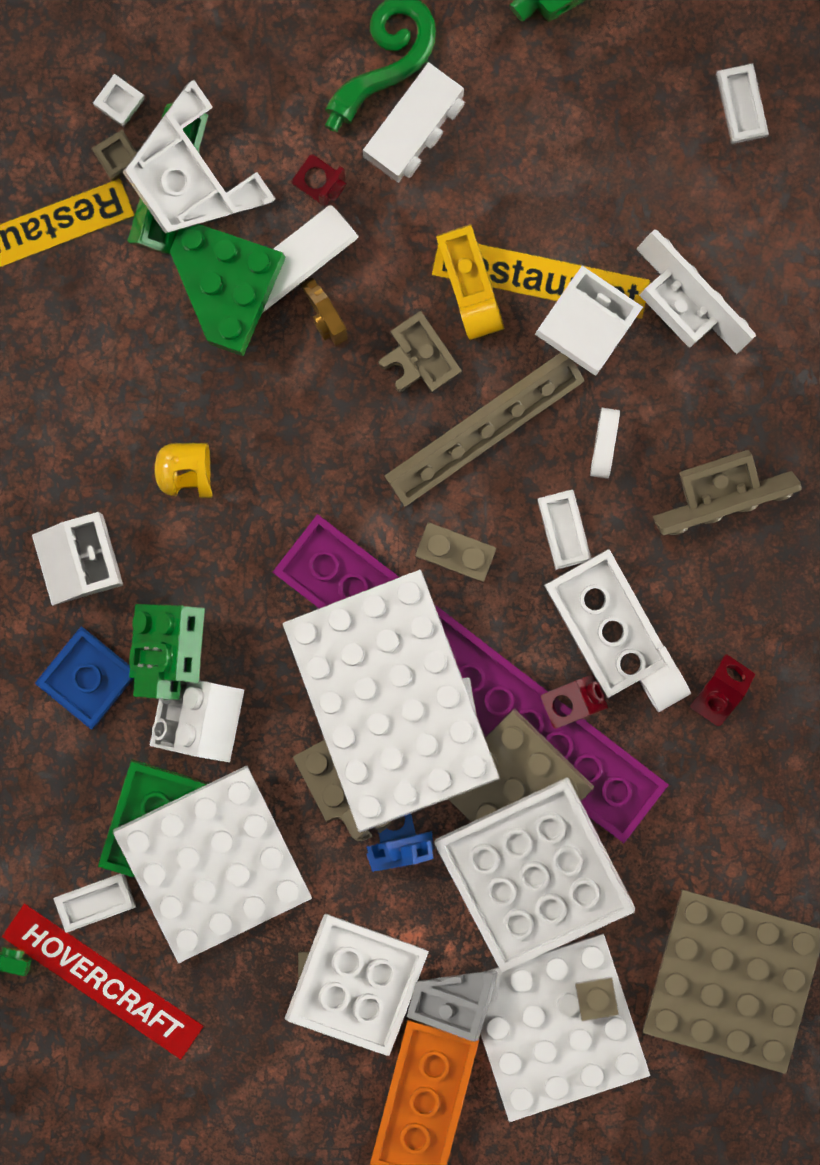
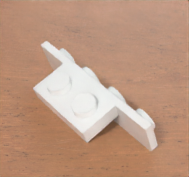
(687, 299)

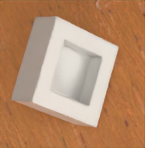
(119, 100)

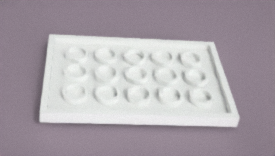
(390, 701)

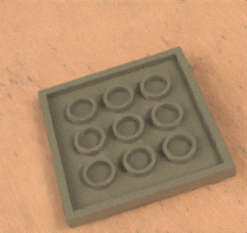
(733, 981)

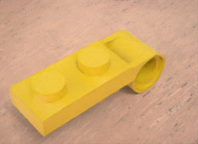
(470, 282)

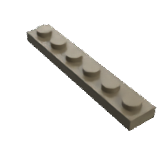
(484, 428)

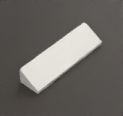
(310, 249)

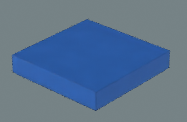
(86, 678)

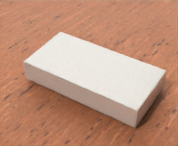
(742, 103)
(564, 529)
(94, 902)

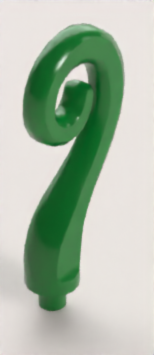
(351, 94)

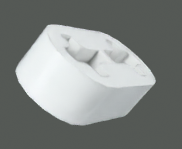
(605, 443)

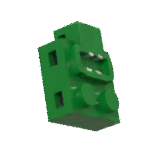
(165, 649)

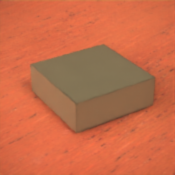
(115, 154)

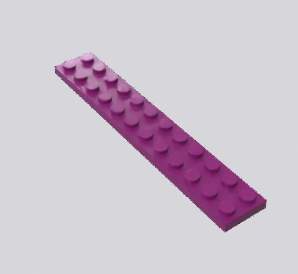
(332, 567)

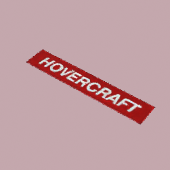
(102, 981)

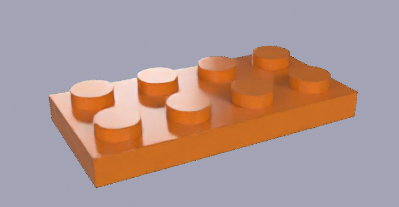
(424, 1097)

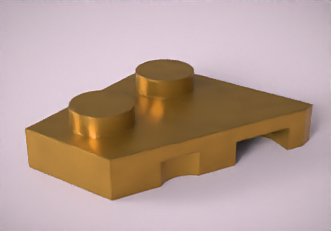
(327, 318)

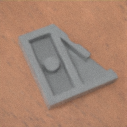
(454, 1002)

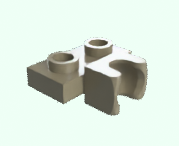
(420, 355)

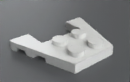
(176, 179)

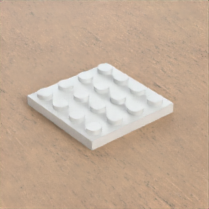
(212, 864)
(534, 875)
(540, 1043)

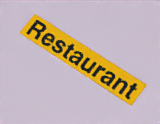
(63, 221)
(541, 275)

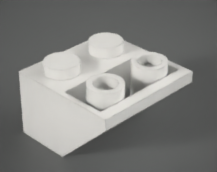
(588, 320)
(77, 558)
(199, 722)

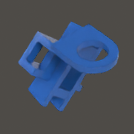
(400, 847)

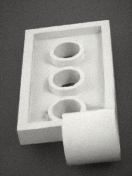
(657, 669)

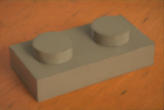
(455, 552)

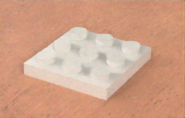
(356, 984)

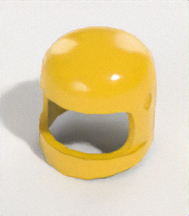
(183, 457)

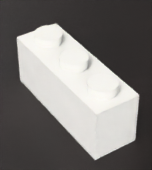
(414, 123)

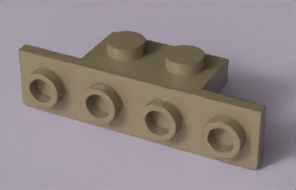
(722, 489)

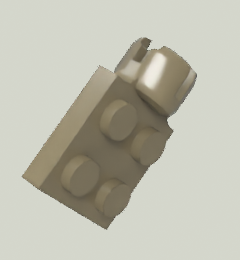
(325, 786)

